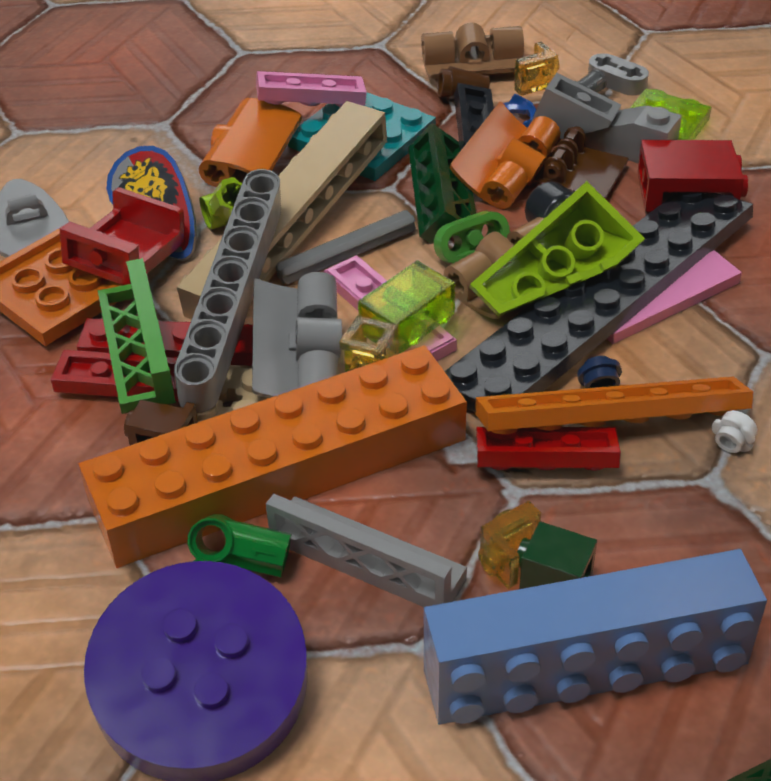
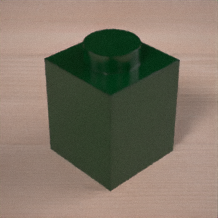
(555, 556)

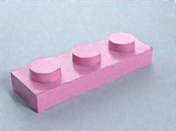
(309, 88)

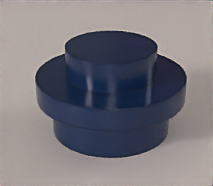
(599, 372)

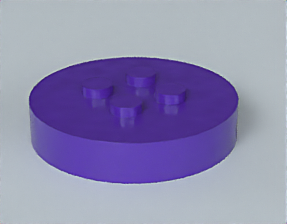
(197, 671)

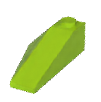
(565, 248)

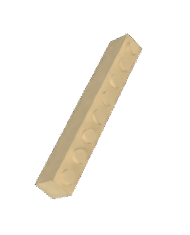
(308, 188)

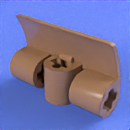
(473, 49)
(472, 266)

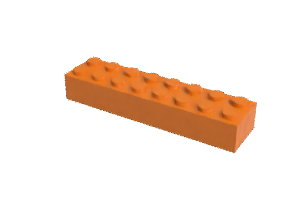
(281, 446)

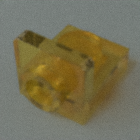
(536, 70)

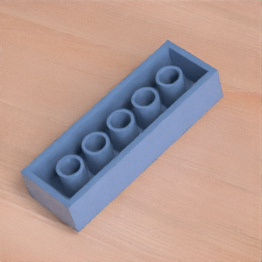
(590, 635)

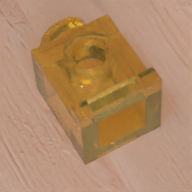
(359, 352)

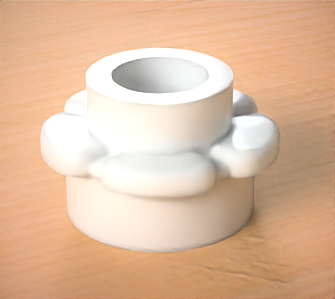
(735, 432)

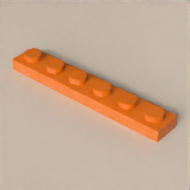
(625, 402)

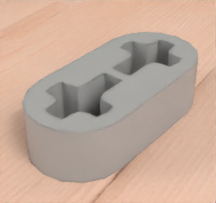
(620, 74)

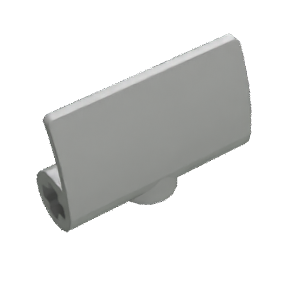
(294, 334)

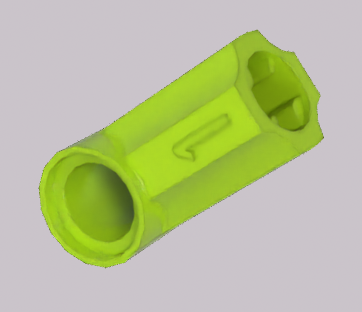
(218, 205)

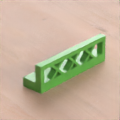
(147, 332)

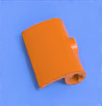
(249, 140)
(504, 156)

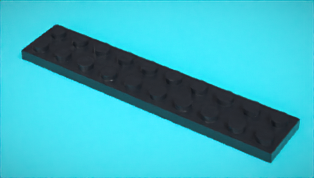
(571, 323)

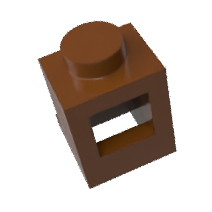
(155, 419)

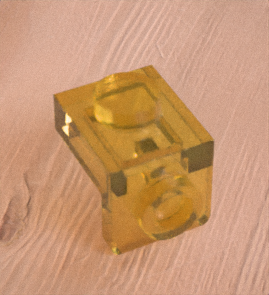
(501, 541)

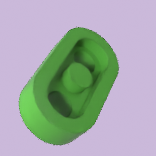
(467, 234)

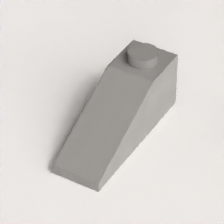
(632, 126)

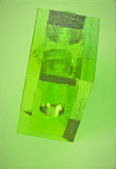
(412, 299)

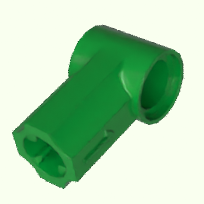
(245, 545)

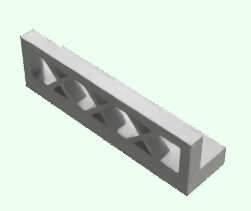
(366, 552)

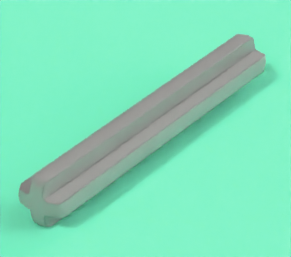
(345, 247)

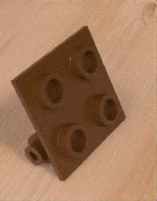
(574, 164)

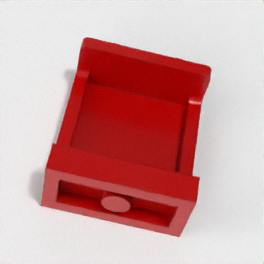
(689, 168)
(131, 231)

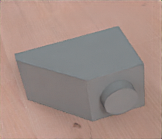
(575, 105)

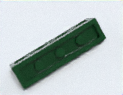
(435, 186)

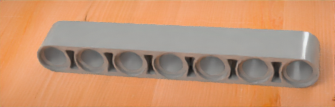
(228, 291)

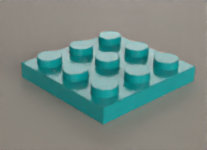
(402, 129)

